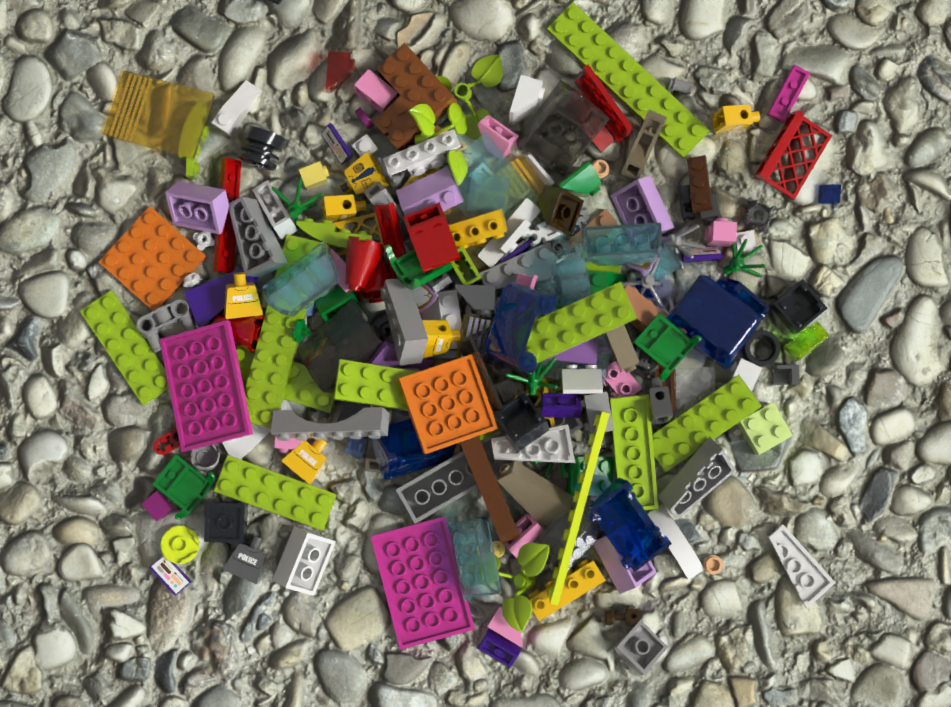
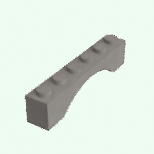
(368, 422)

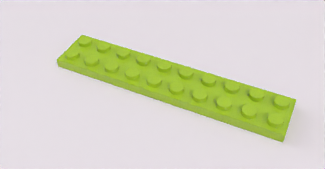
(627, 78)
(275, 349)

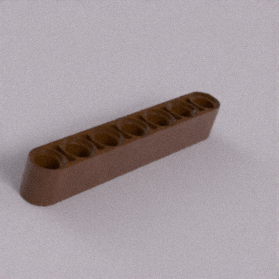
(489, 489)

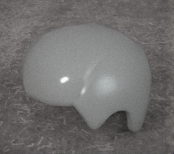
(205, 458)

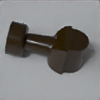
(630, 615)

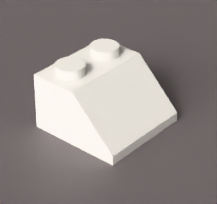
(581, 380)

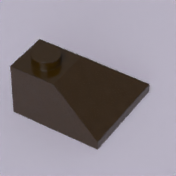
(560, 209)

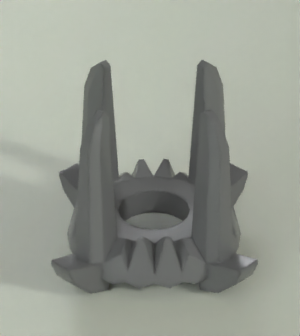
(749, 219)
(645, 368)

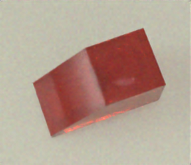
(338, 69)

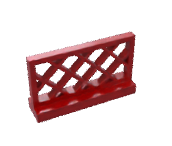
(597, 94)
(782, 143)

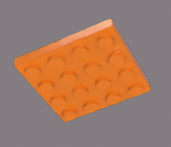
(152, 259)
(447, 404)

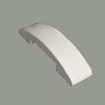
(680, 547)

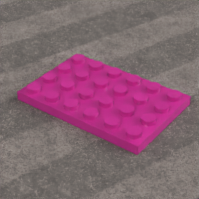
(206, 386)
(422, 583)

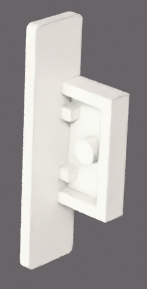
(423, 155)
(517, 227)

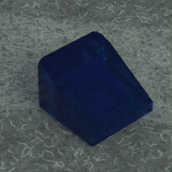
(829, 194)

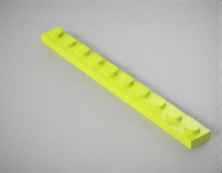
(575, 515)

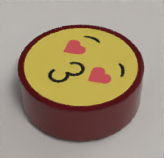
(499, 549)

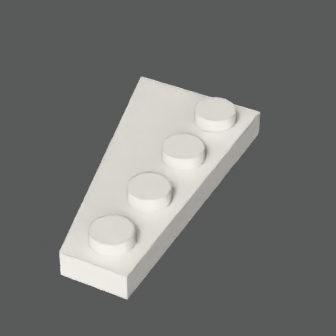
(242, 446)
(550, 447)
(803, 570)

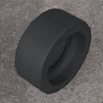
(775, 348)

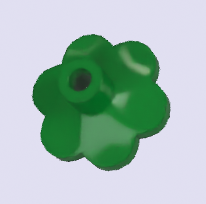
(300, 331)

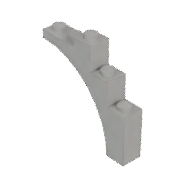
(378, 194)

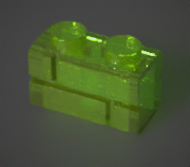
(806, 341)

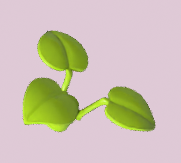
(489, 73)
(425, 120)
(519, 609)

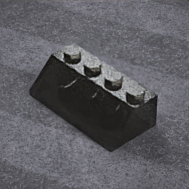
(553, 534)

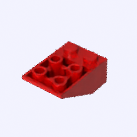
(431, 237)

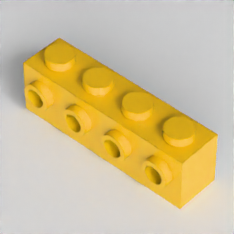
(479, 228)
(576, 584)

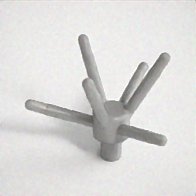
(395, 180)
(675, 241)
(647, 282)

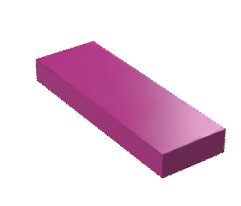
(788, 93)

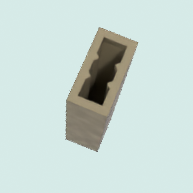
(622, 349)
(534, 493)

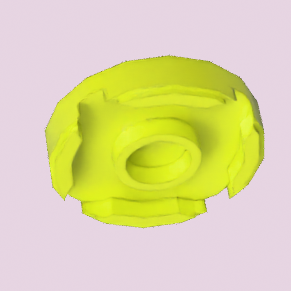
(180, 544)

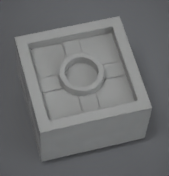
(592, 405)

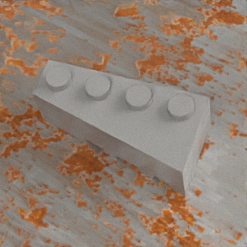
(255, 238)
(532, 262)
(405, 322)
(696, 479)

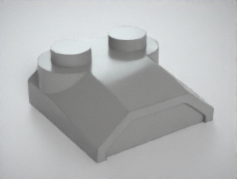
(640, 648)

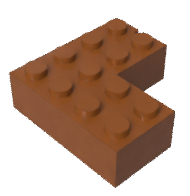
(416, 86)

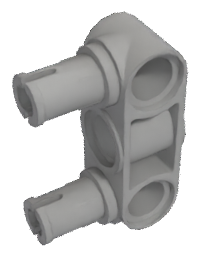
(164, 318)

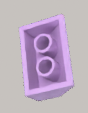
(429, 191)
(642, 204)
(198, 206)
(623, 579)

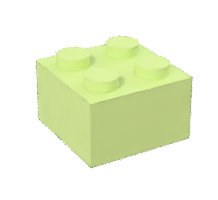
(764, 428)

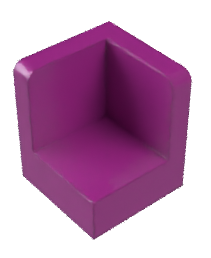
(158, 506)

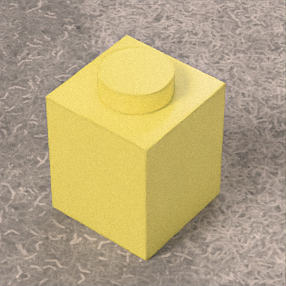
(314, 175)

